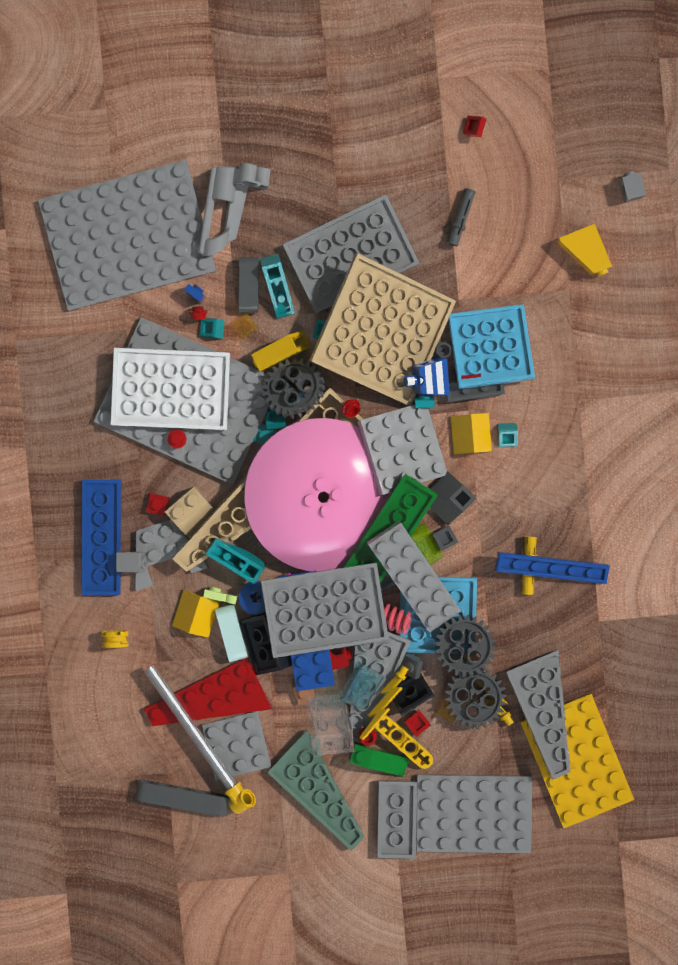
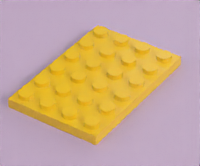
(595, 775)

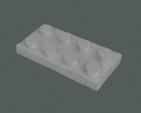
(397, 819)

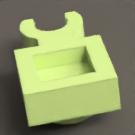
(216, 594)

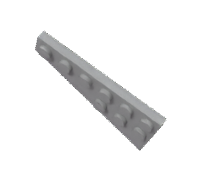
(384, 658)

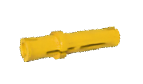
(528, 580)

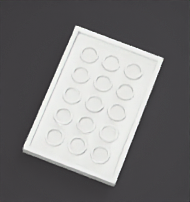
(170, 389)

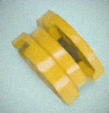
(114, 638)

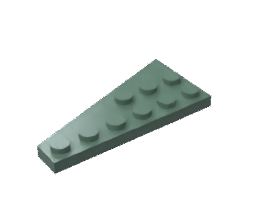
(313, 786)

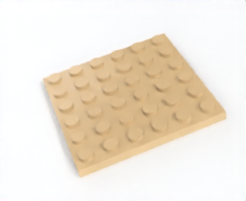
(381, 328)

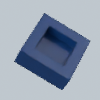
(195, 292)

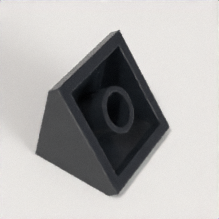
(412, 695)

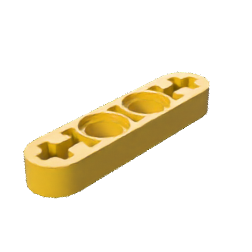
(403, 740)

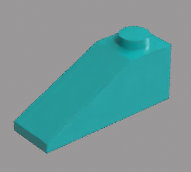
(277, 286)
(236, 559)

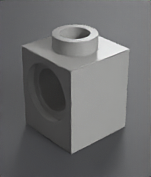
(632, 186)
(131, 561)

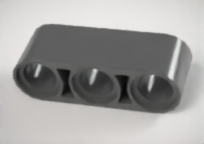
(248, 284)

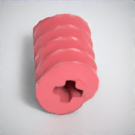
(397, 620)

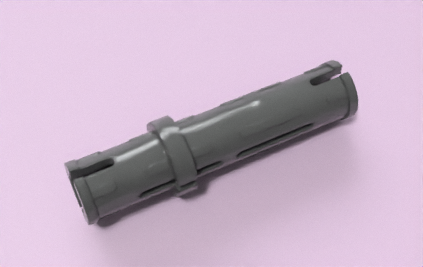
(458, 225)

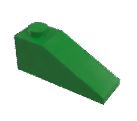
(378, 759)

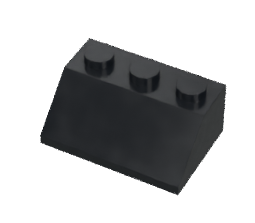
(259, 646)

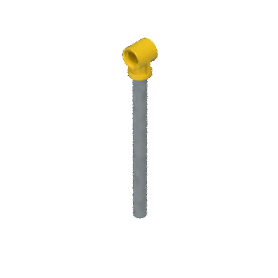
(240, 798)

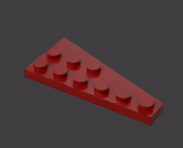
(220, 694)

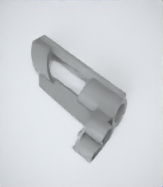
(231, 185)

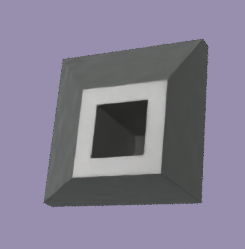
(452, 498)

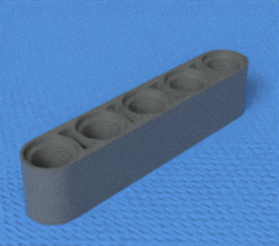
(182, 798)

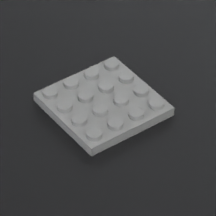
(402, 444)

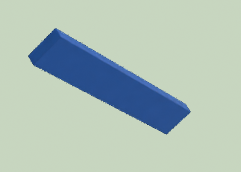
(552, 567)

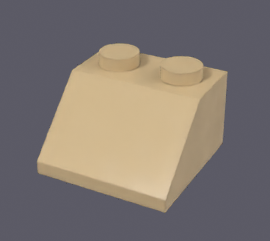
(190, 511)

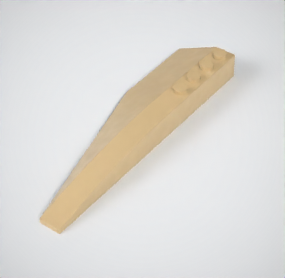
(230, 517)

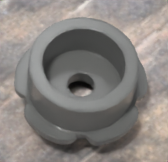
(443, 345)

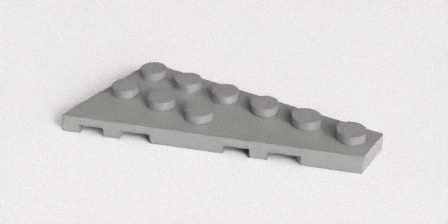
(542, 703)

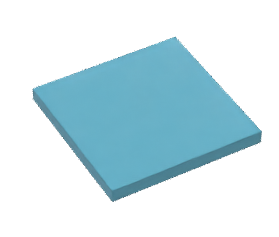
(491, 344)
(464, 593)

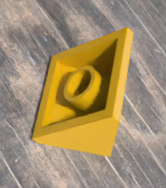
(471, 433)
(195, 614)

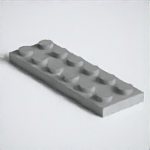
(414, 576)

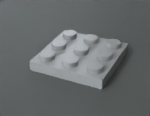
(238, 743)

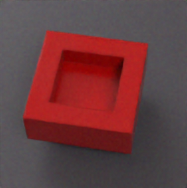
(474, 126)
(157, 504)
(417, 722)

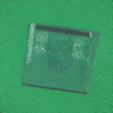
(360, 686)

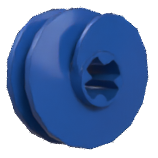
(248, 604)

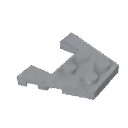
(160, 544)

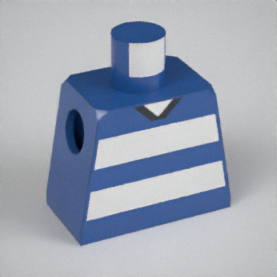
(429, 377)

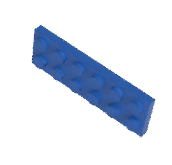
(101, 536)
(312, 668)

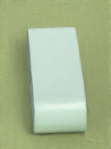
(231, 633)

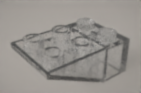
(329, 725)

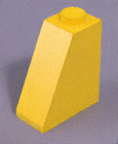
(587, 249)
(281, 350)

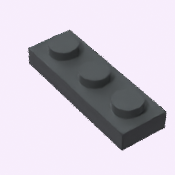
(473, 393)

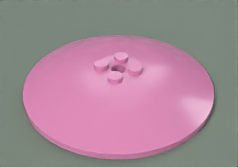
(285, 490)

